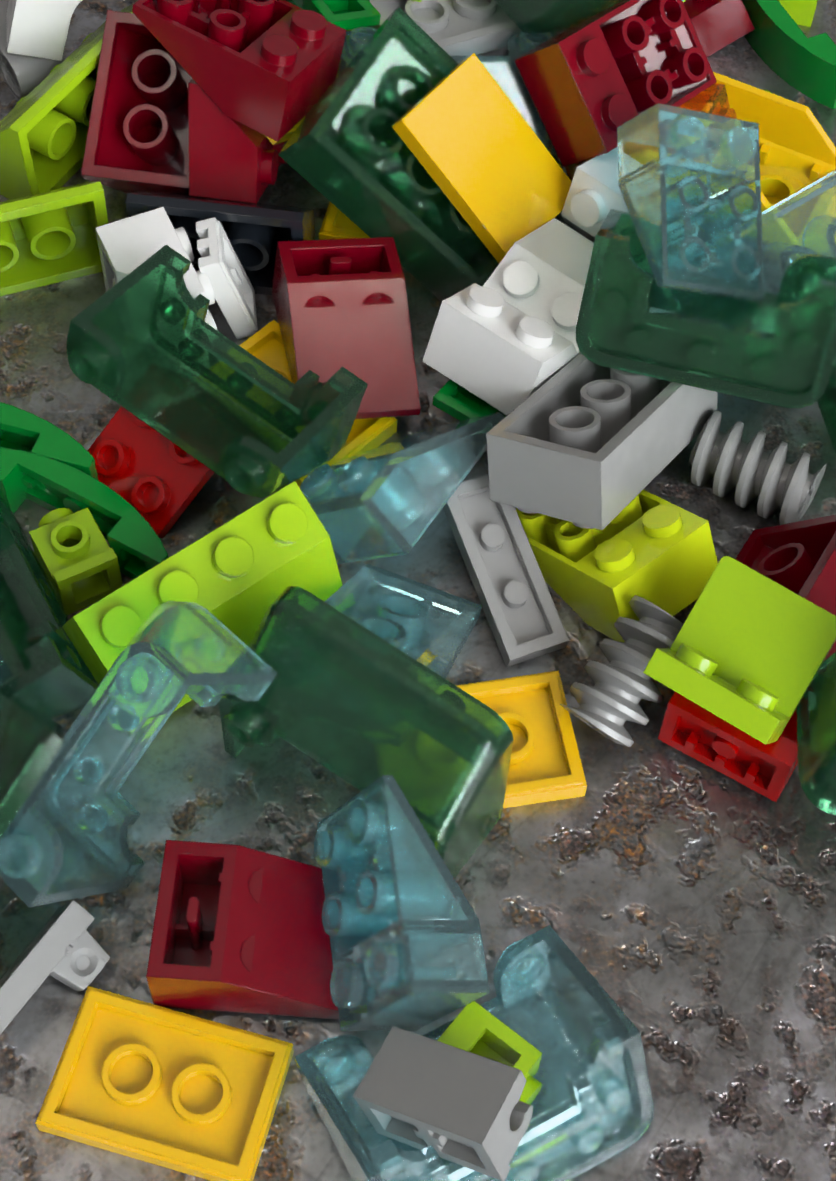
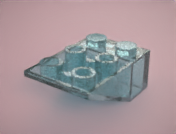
(695, 199)
(394, 917)

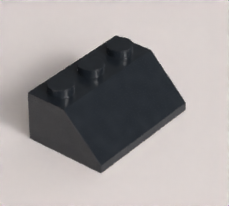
(249, 227)

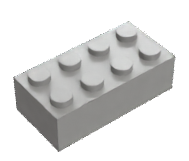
(591, 441)

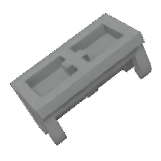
(446, 1100)

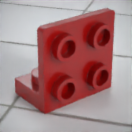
(147, 470)
(730, 749)

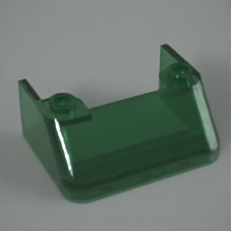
(375, 714)

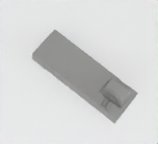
(504, 573)
(59, 950)

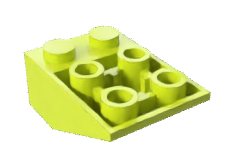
(643, 552)

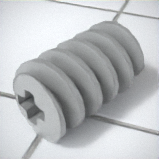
(753, 471)
(622, 682)

